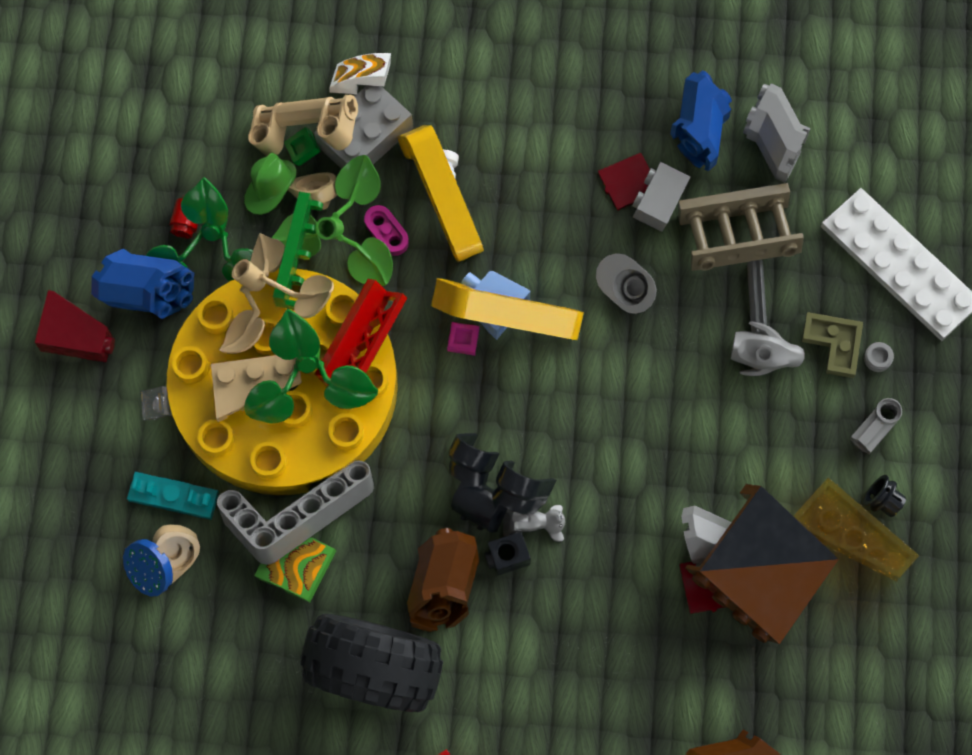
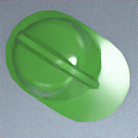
(269, 183)

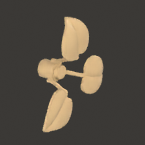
(253, 275)

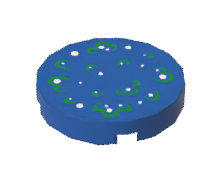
(147, 568)

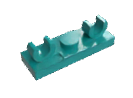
(173, 495)

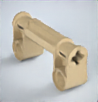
(331, 114)

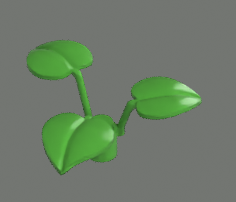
(372, 259)

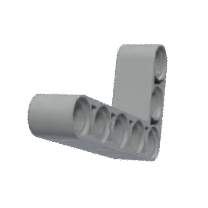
(297, 515)

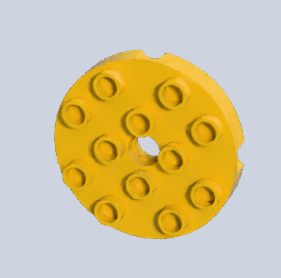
(317, 435)

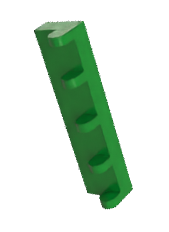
(293, 248)

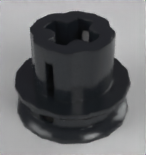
(885, 497)

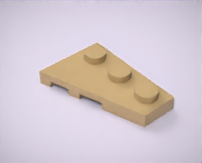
(236, 378)

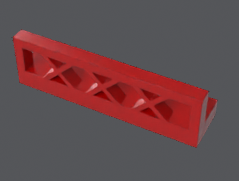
(356, 329)

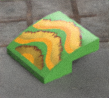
(299, 570)

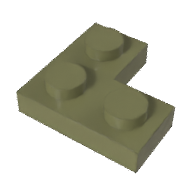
(840, 336)

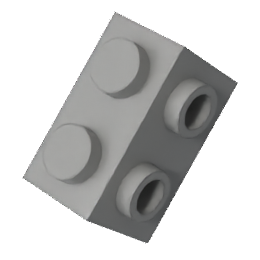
(660, 197)

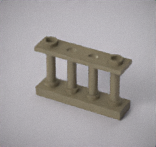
(738, 203)

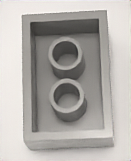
(375, 127)

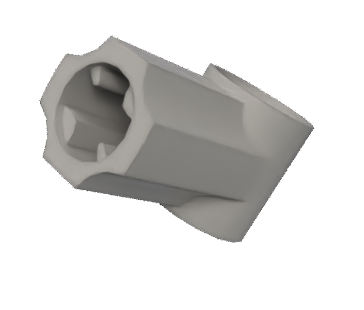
(875, 426)

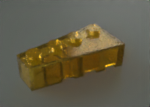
(854, 532)

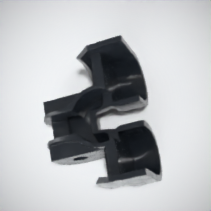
(480, 502)

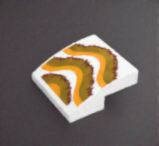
(360, 70)

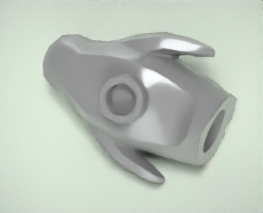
(764, 351)

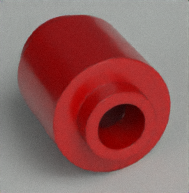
(180, 224)

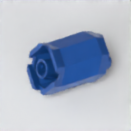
(701, 120)
(143, 283)

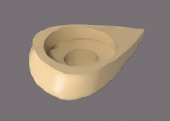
(319, 185)
(175, 543)

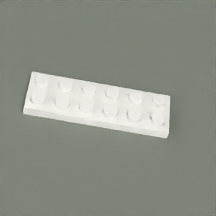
(900, 263)

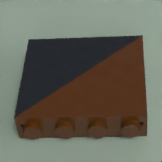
(765, 566)

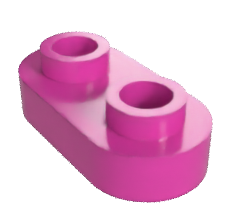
(388, 231)

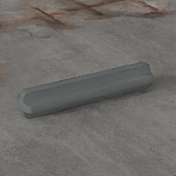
(756, 293)

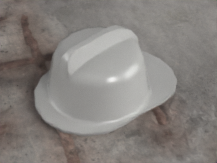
(626, 283)

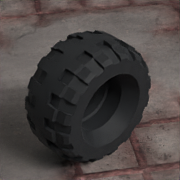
(371, 663)

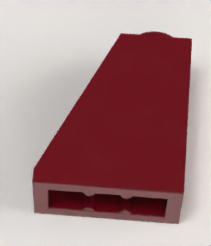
(71, 331)

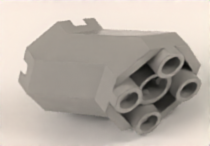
(776, 131)
(703, 532)

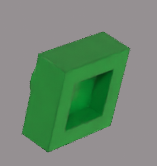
(302, 146)

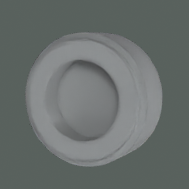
(878, 357)

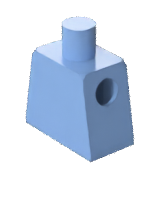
(496, 284)

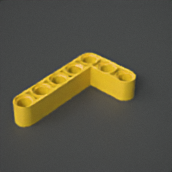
(426, 151)
(506, 310)

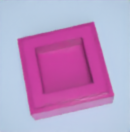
(463, 338)

